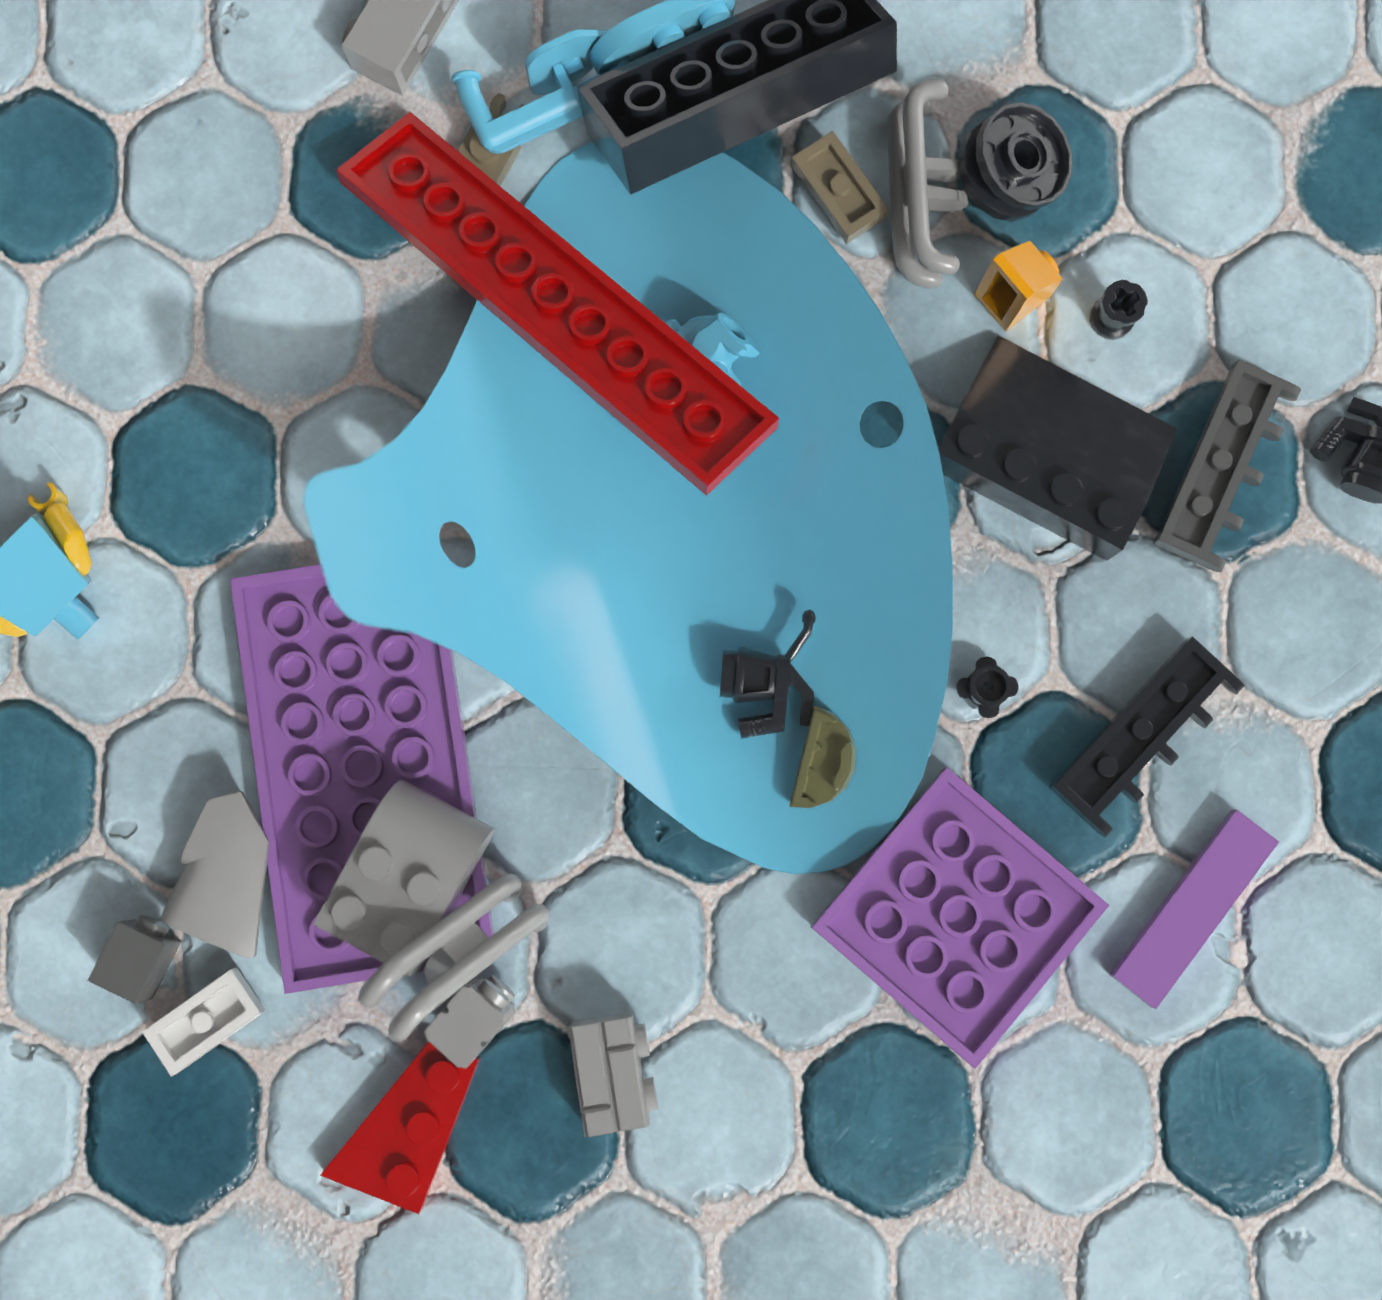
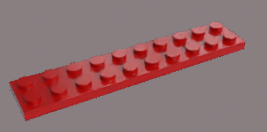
(559, 302)

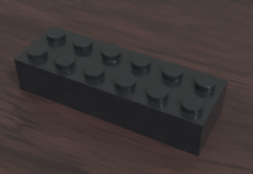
(734, 83)

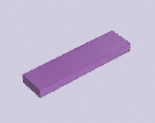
(1193, 908)

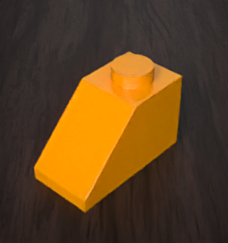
(1017, 283)

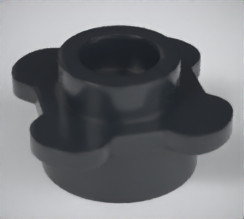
(987, 672)

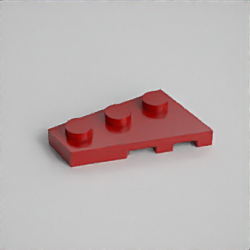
(406, 1133)

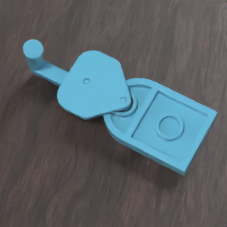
(572, 57)

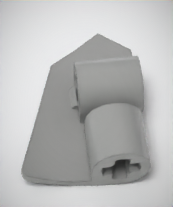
(222, 877)

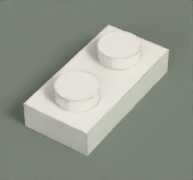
(203, 1021)

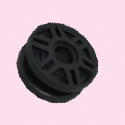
(1015, 162)

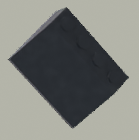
(1055, 449)

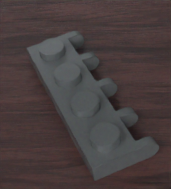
(1222, 463)

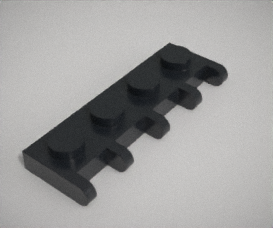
(1142, 731)

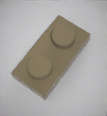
(839, 187)

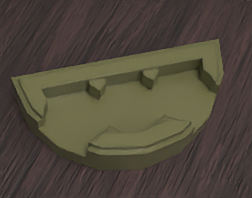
(825, 762)

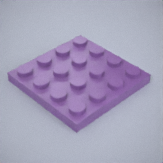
(960, 917)

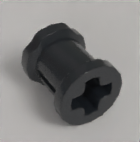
(1116, 296)

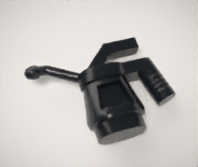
(1364, 466)
(760, 677)

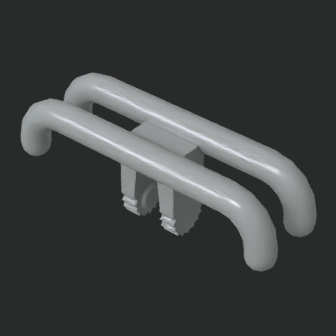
(909, 190)
(457, 953)

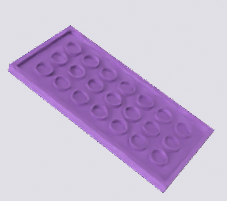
(332, 729)

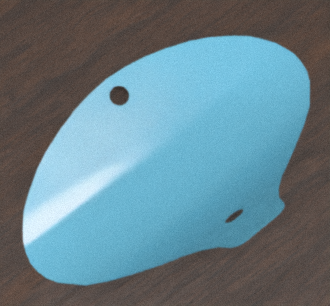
(621, 583)

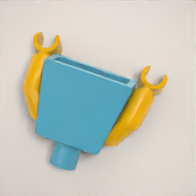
(45, 571)

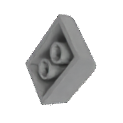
(403, 872)

